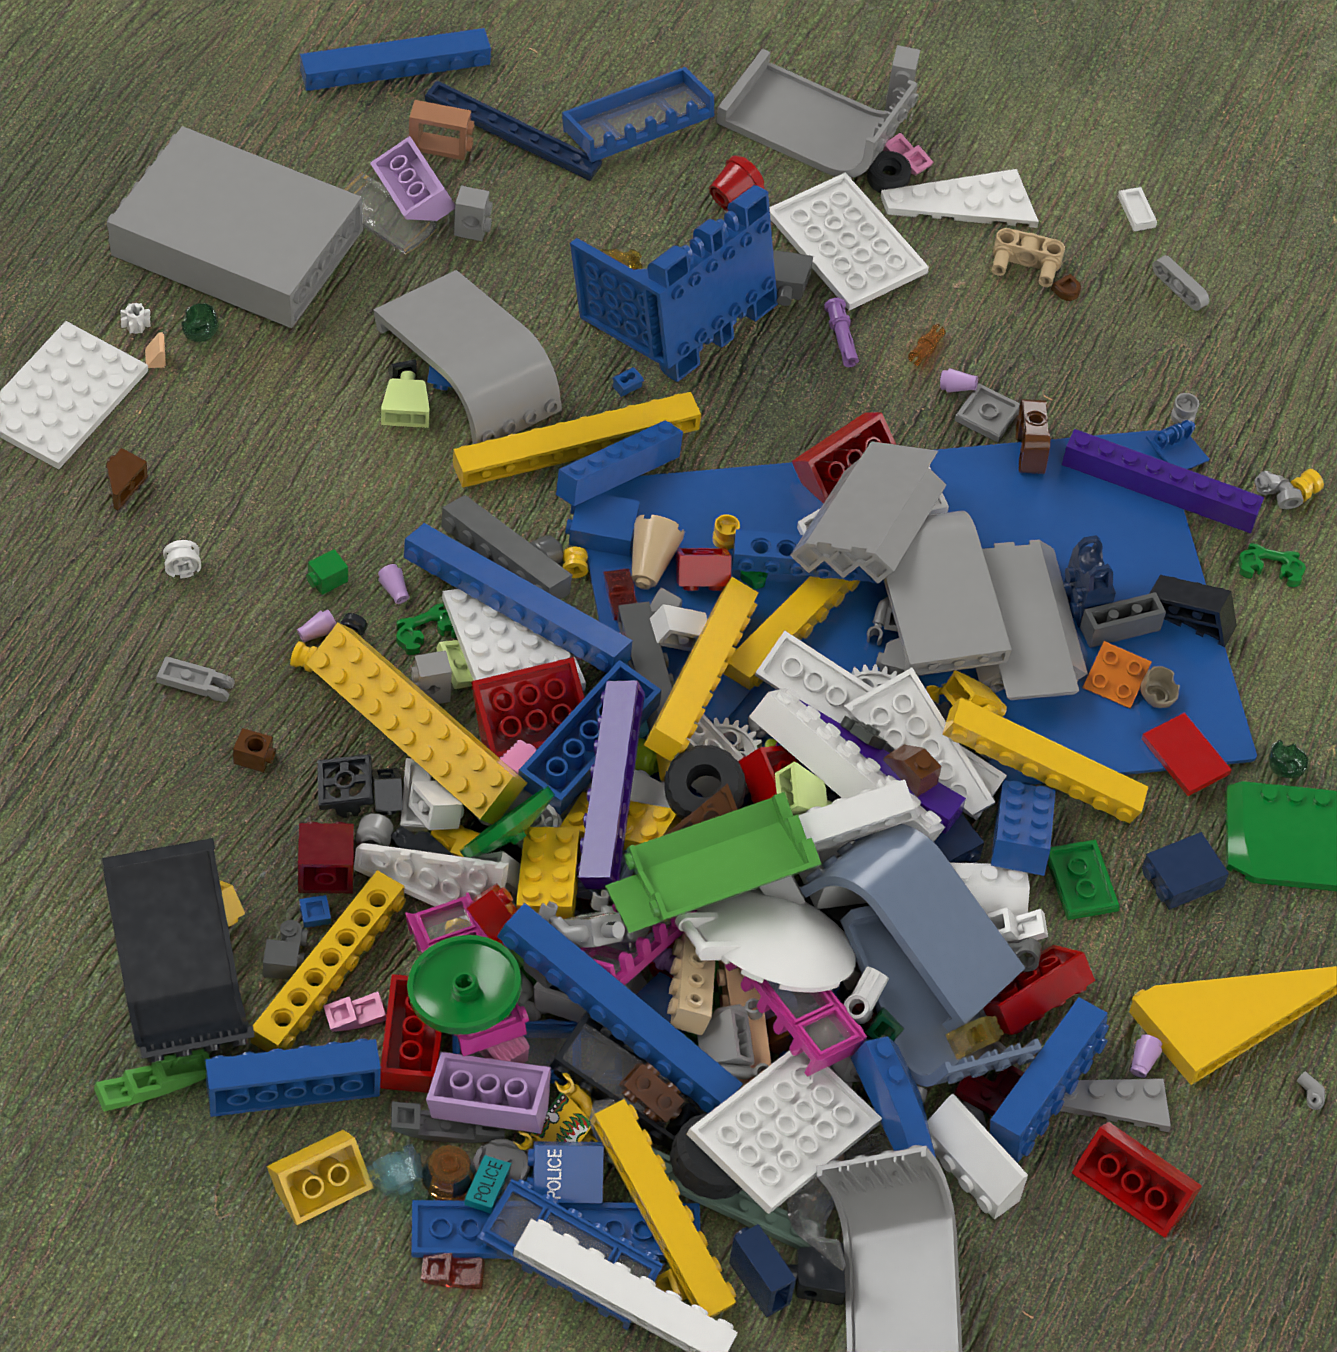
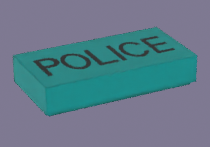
(487, 1184)

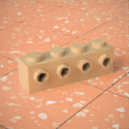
(690, 988)

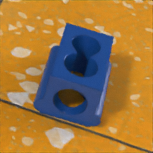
(627, 381)

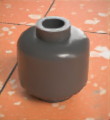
(550, 547)

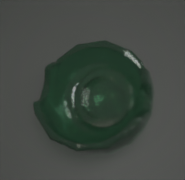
(200, 322)
(1287, 760)

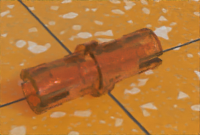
(926, 344)

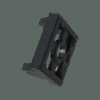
(342, 767)

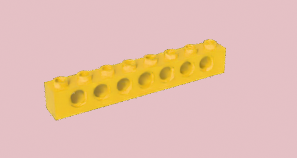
(378, 890)

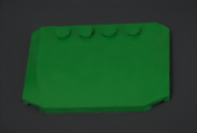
(1282, 834)

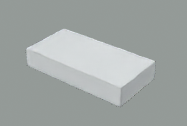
(1137, 209)

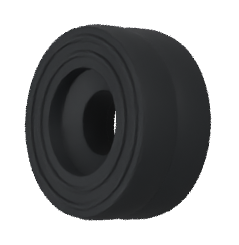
(893, 162)

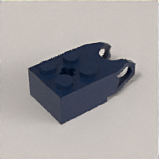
(1087, 578)

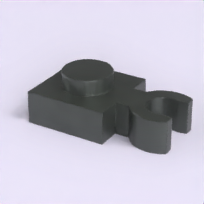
(868, 734)

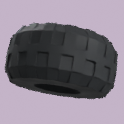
(701, 762)
(697, 1169)

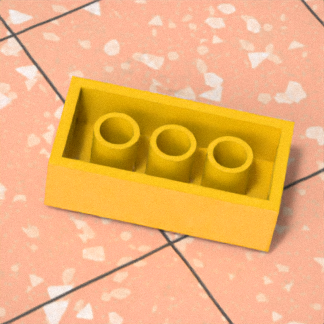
(643, 822)
(549, 869)

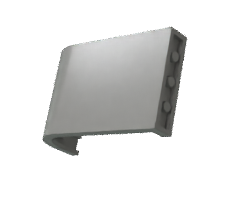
(810, 119)
(479, 351)
(946, 599)
(897, 1251)

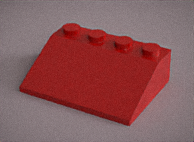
(525, 704)

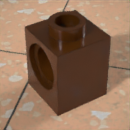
(249, 741)

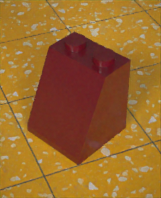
(325, 858)

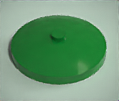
(510, 826)
(464, 984)

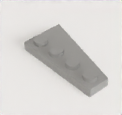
(1121, 1099)

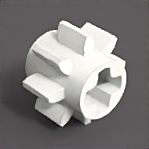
(135, 318)

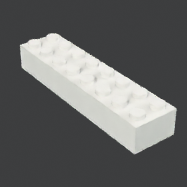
(827, 753)

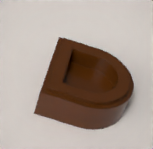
(1067, 288)

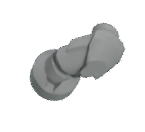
(1269, 483)

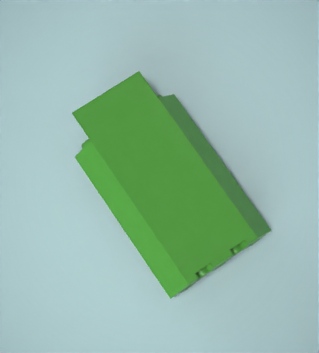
(712, 862)

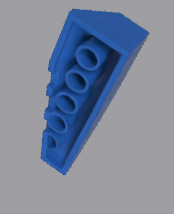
(893, 1093)

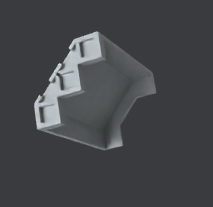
(872, 512)
(1038, 624)

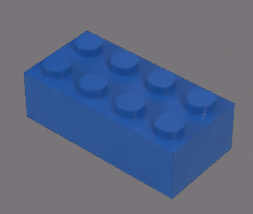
(1023, 827)

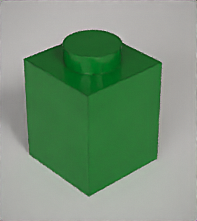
(327, 572)

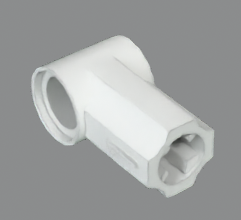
(866, 992)

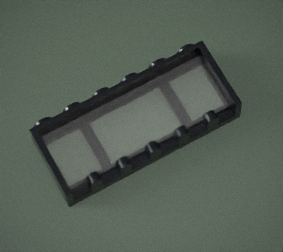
(600, 1063)

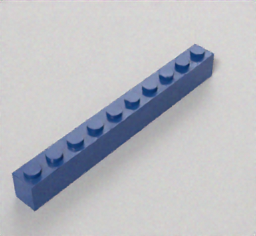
(517, 598)
(618, 1009)

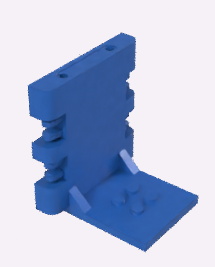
(687, 291)

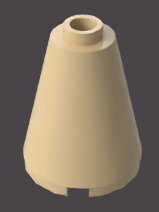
(653, 548)

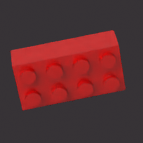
(409, 1044)

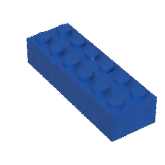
(568, 752)
(293, 1077)
(1048, 1078)

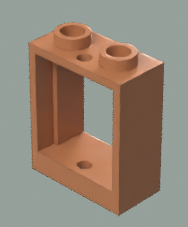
(443, 117)

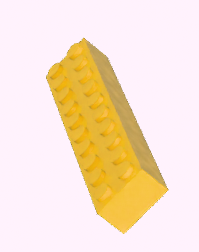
(416, 724)

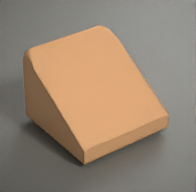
(156, 352)

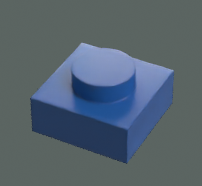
(315, 911)

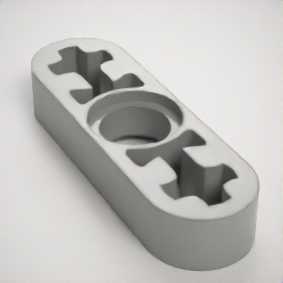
(1188, 290)

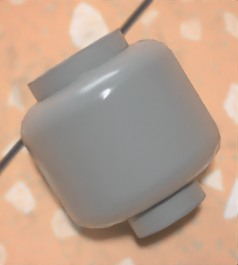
(374, 830)

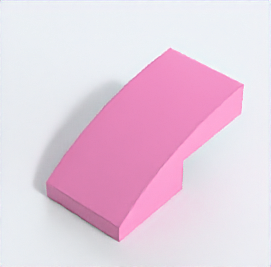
(916, 156)
(355, 1014)

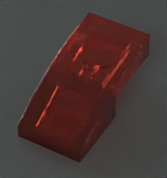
(619, 589)
(452, 1272)

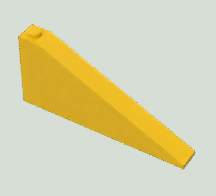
(1221, 1018)

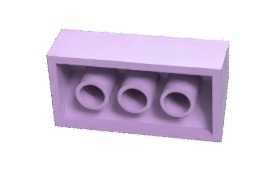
(412, 183)
(490, 1092)

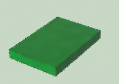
(1082, 880)

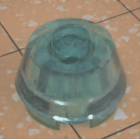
(397, 1171)

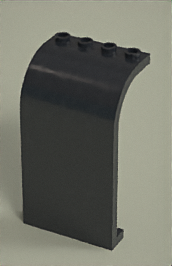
(175, 950)

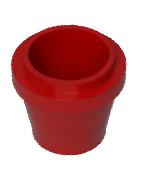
(734, 180)

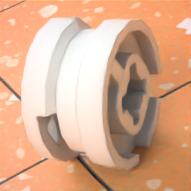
(182, 558)

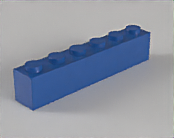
(619, 463)

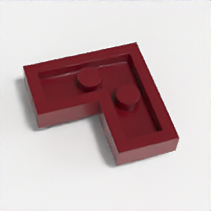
(986, 1094)

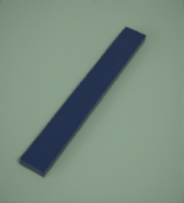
(516, 131)

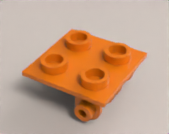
(1117, 674)

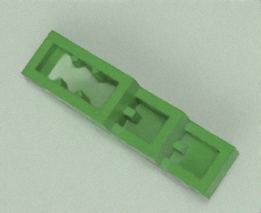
(152, 1080)

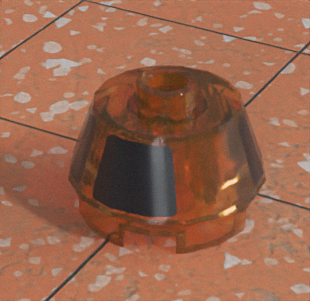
(448, 1173)

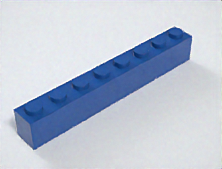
(395, 59)

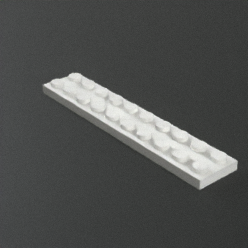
(831, 687)

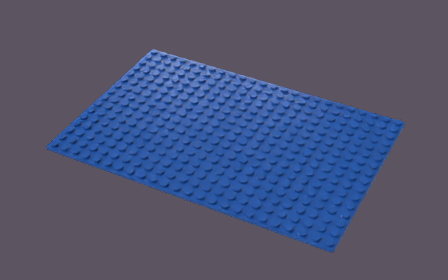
(1058, 507)

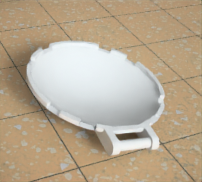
(772, 941)

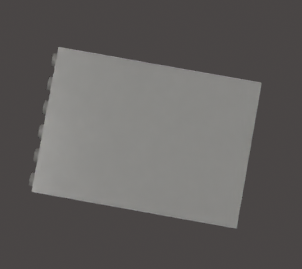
(235, 226)

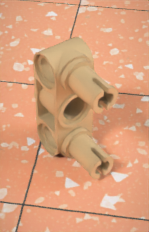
(1029, 251)

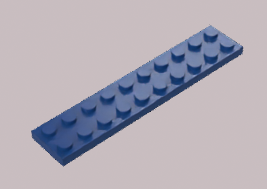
(454, 1227)

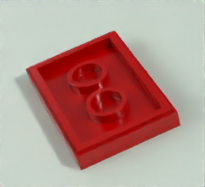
(1186, 754)

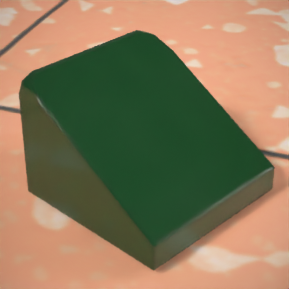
(883, 1026)

